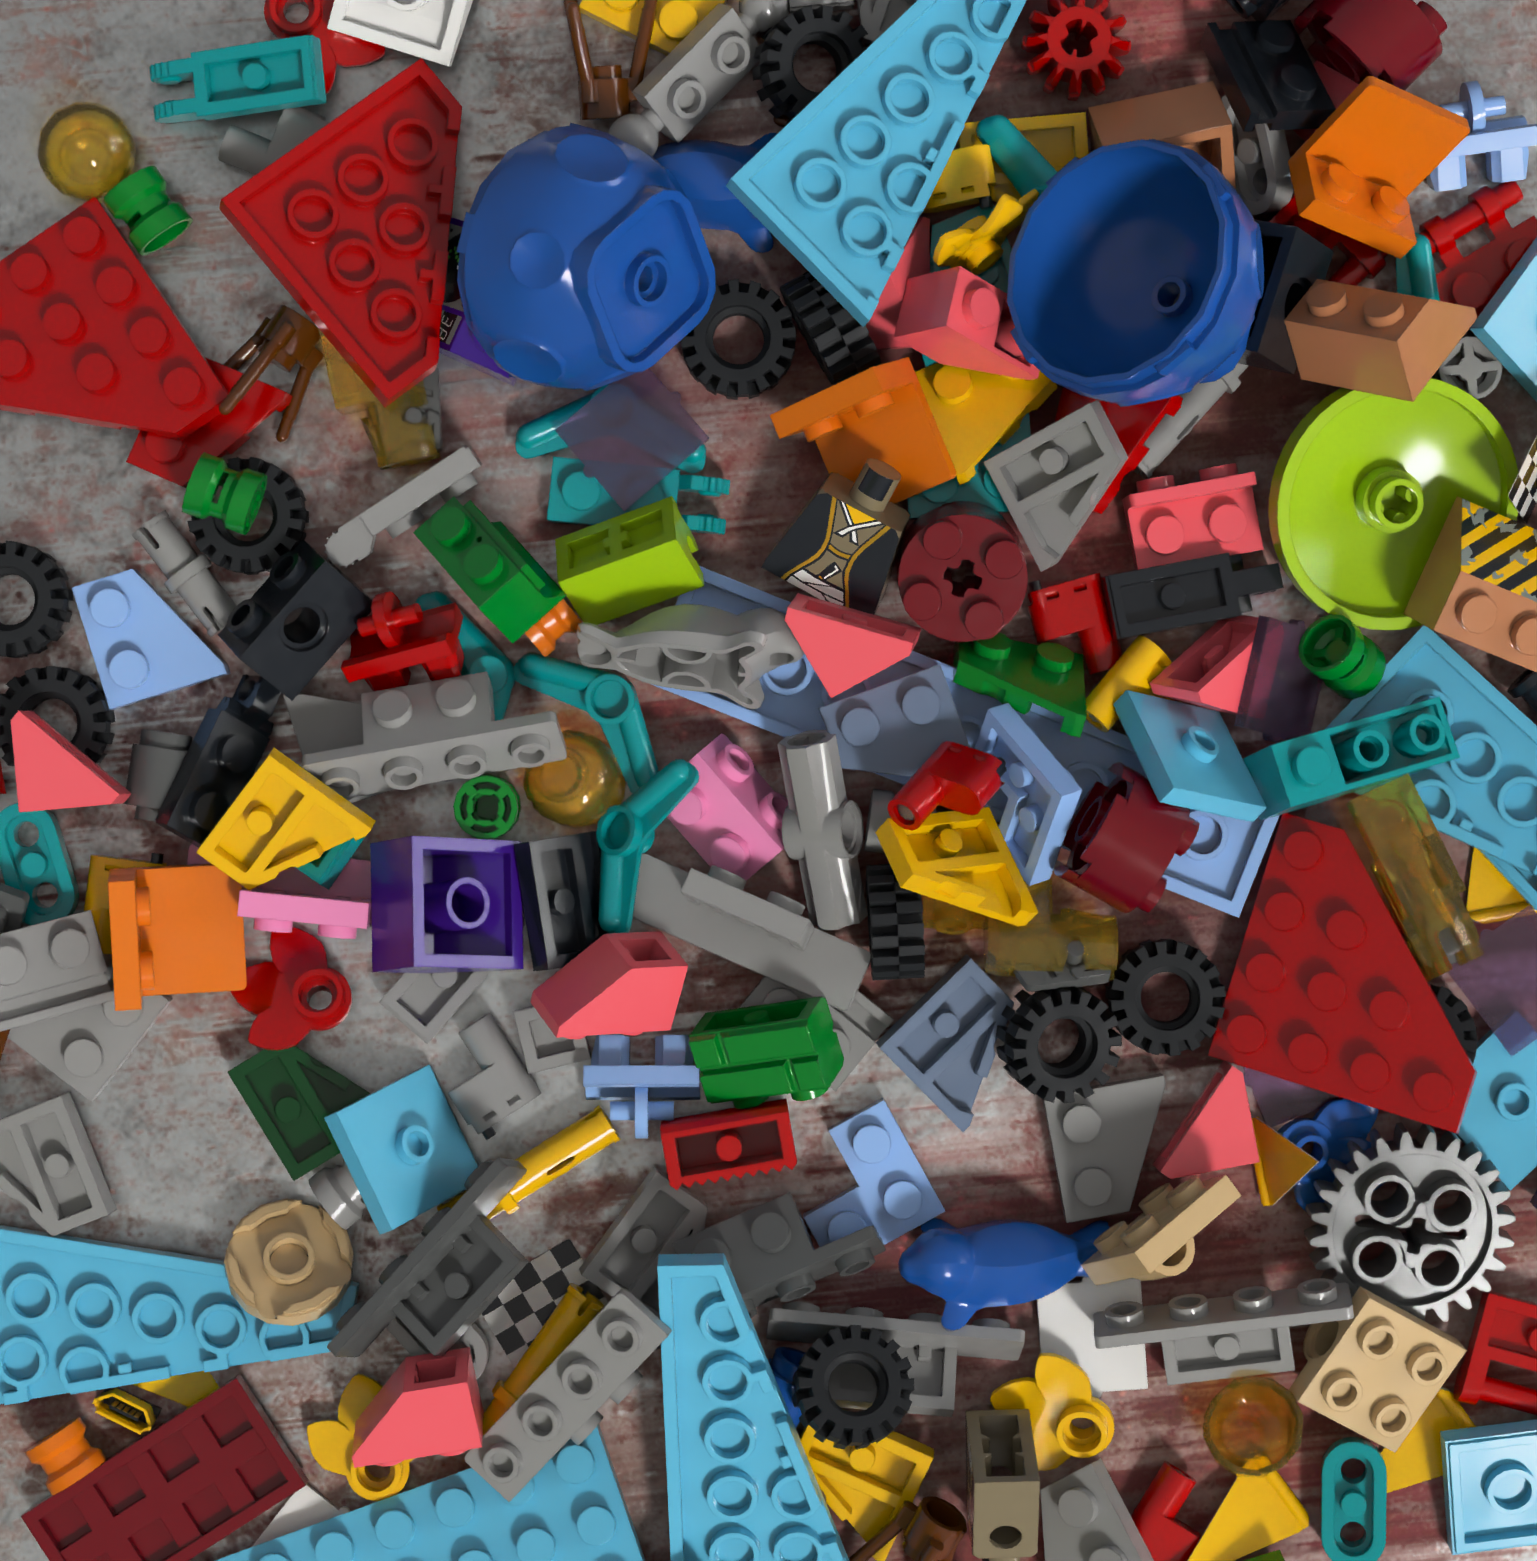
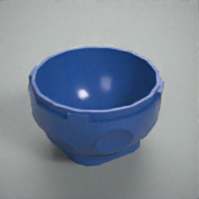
(1110, 257)
(581, 261)

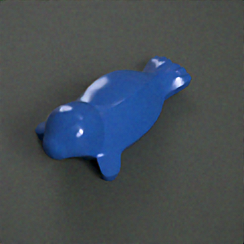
(703, 173)
(994, 1263)

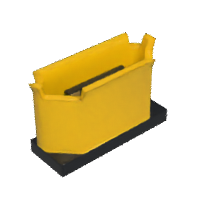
(127, 1409)

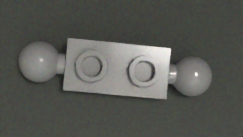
(698, 73)

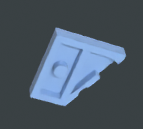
(141, 641)

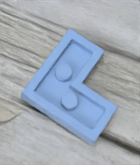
(1037, 789)
(890, 1182)

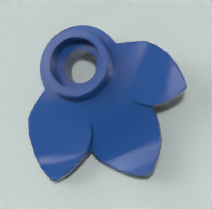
(1330, 1131)

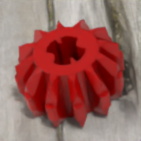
(1098, 58)

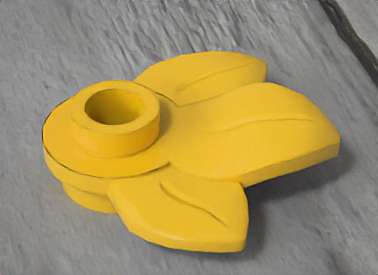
(979, 240)
(1054, 1399)
(333, 1444)

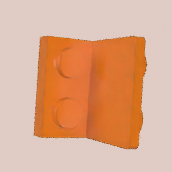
(1369, 160)
(874, 417)
(174, 932)

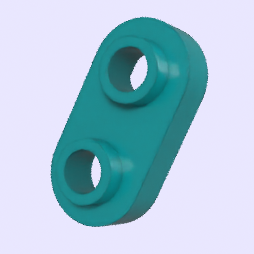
(33, 865)
(1353, 1501)

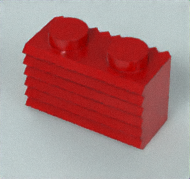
(728, 1143)

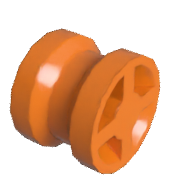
(552, 626)
(65, 1455)

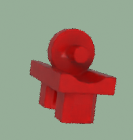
(403, 638)

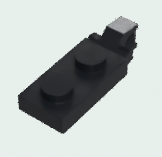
(1184, 594)
(220, 760)

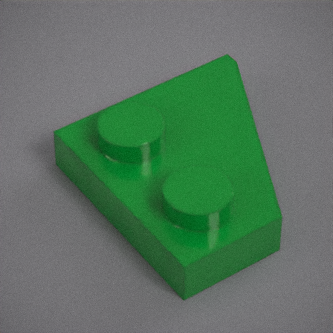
(1025, 675)

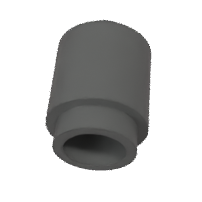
(153, 770)

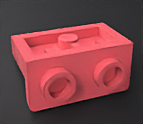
(1193, 518)

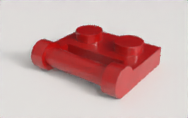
(1504, 1333)

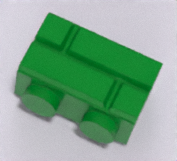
(767, 1052)

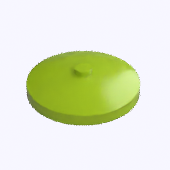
(1370, 492)

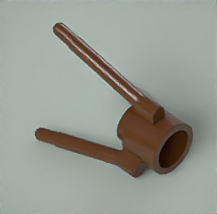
(602, 88)
(285, 342)
(929, 1531)

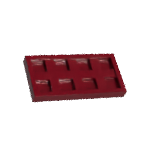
(173, 1486)

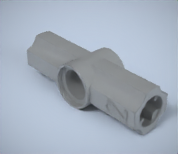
(822, 829)

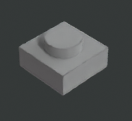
(541, 1046)

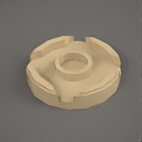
(288, 1262)

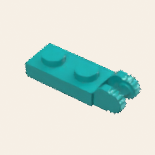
(244, 80)
(586, 503)

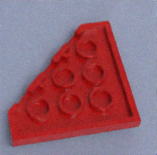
(364, 226)
(96, 335)
(1335, 991)

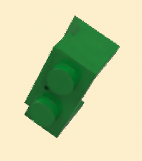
(490, 567)

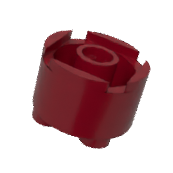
(1374, 37)
(980, 602)
(1124, 842)

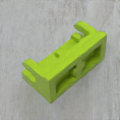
(628, 562)

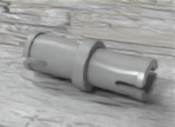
(186, 572)

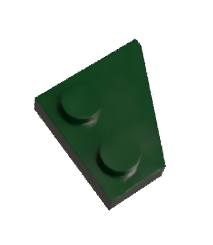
(290, 1099)

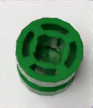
(147, 210)
(224, 493)
(1342, 656)
(495, 801)

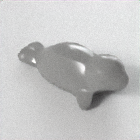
(696, 649)

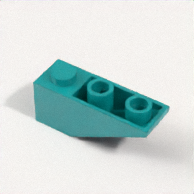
(1351, 757)

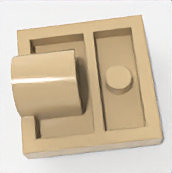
(1160, 1238)
(1375, 1369)

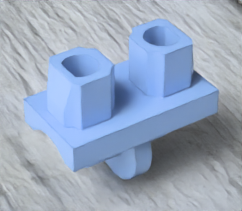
(1502, 141)
(615, 1079)

